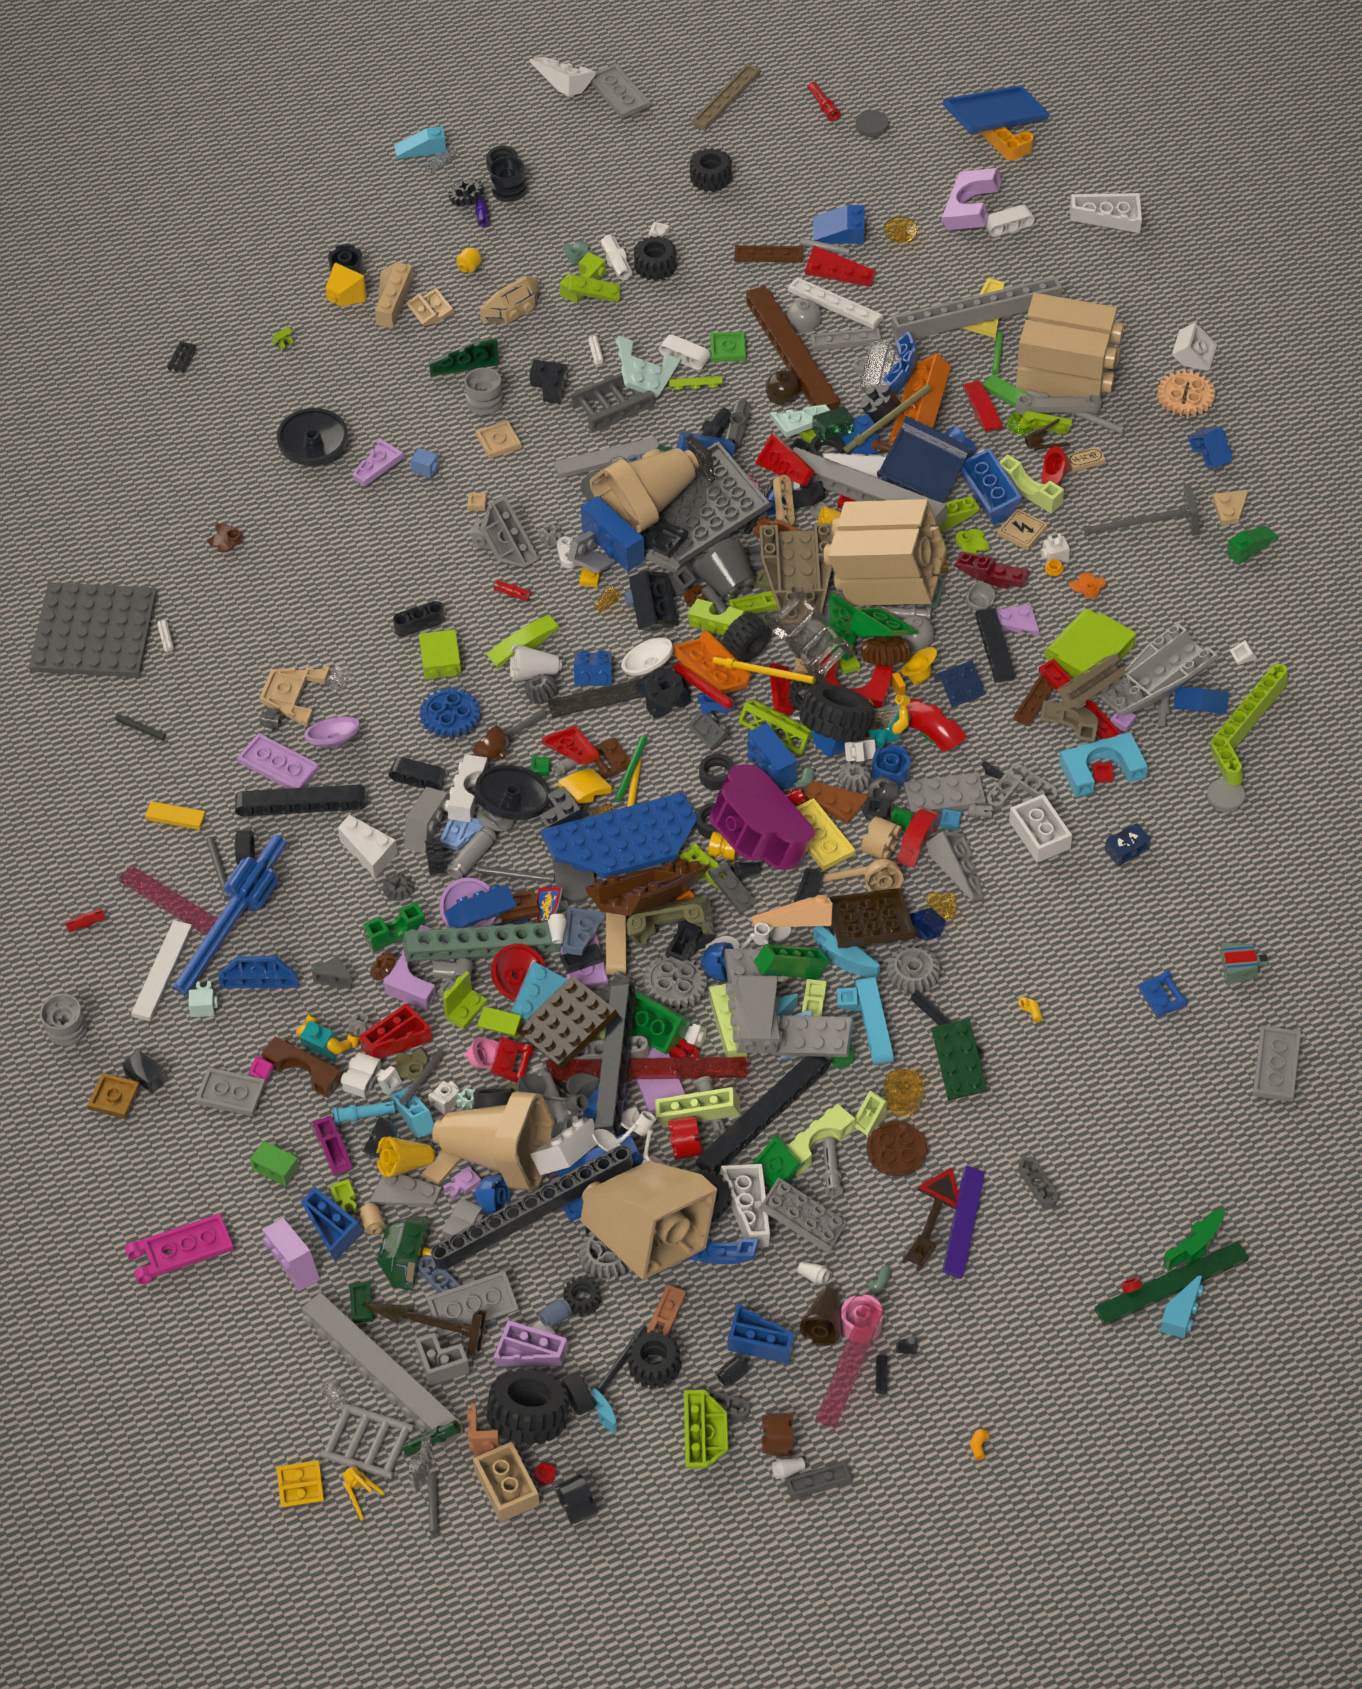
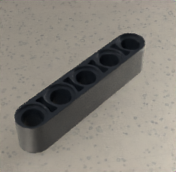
(994, 645)

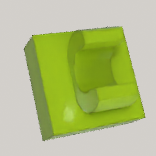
(282, 336)

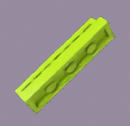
(781, 721)

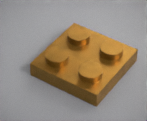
(113, 1095)

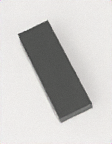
(818, 1480)

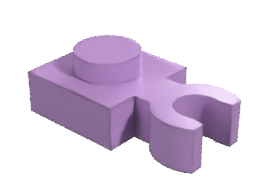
(463, 1181)

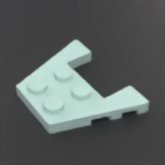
(642, 374)

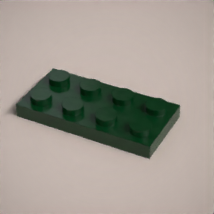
(958, 1059)

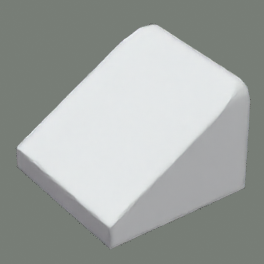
(1243, 653)

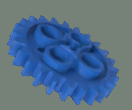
(450, 712)

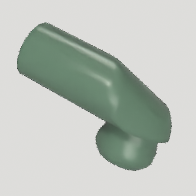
(806, 779)
(883, 1277)

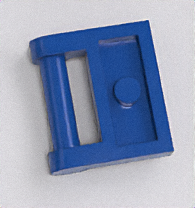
(708, 704)
(1158, 998)

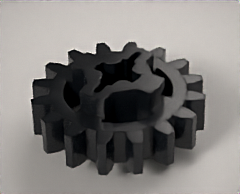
(466, 192)

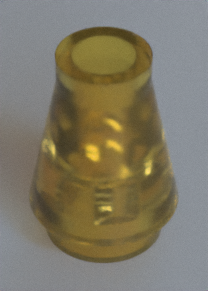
(607, 598)

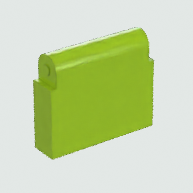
(1088, 641)

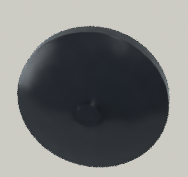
(312, 436)
(512, 792)

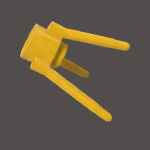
(355, 1480)

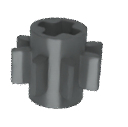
(270, 719)

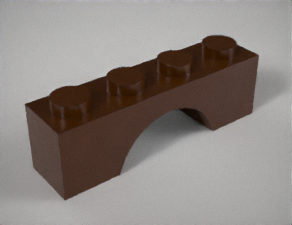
(324, 1077)

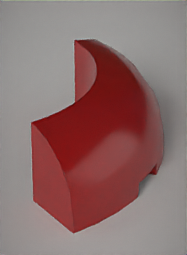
(935, 725)

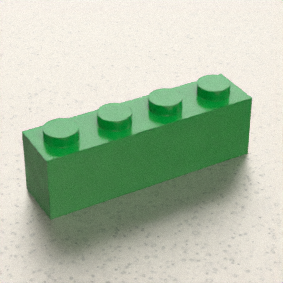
(791, 961)

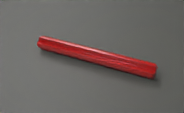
(703, 685)

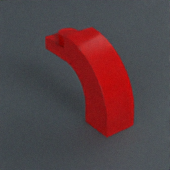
(916, 834)

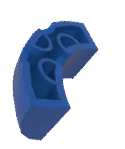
(905, 366)

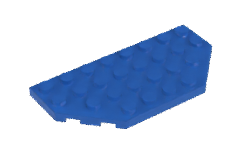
(624, 837)

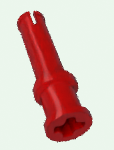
(823, 101)

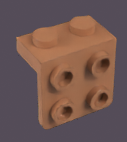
(480, 1441)

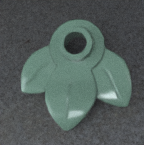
(577, 251)

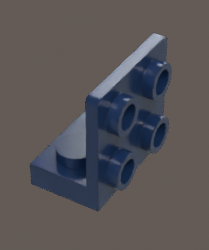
(961, 683)

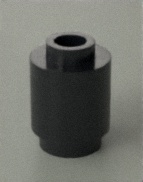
(732, 1371)

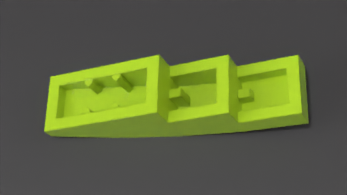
(529, 636)

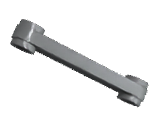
(1088, 404)

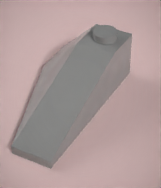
(953, 856)

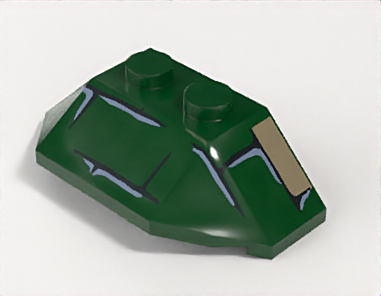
(402, 1249)

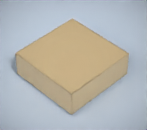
(477, 501)

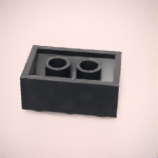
(653, 600)

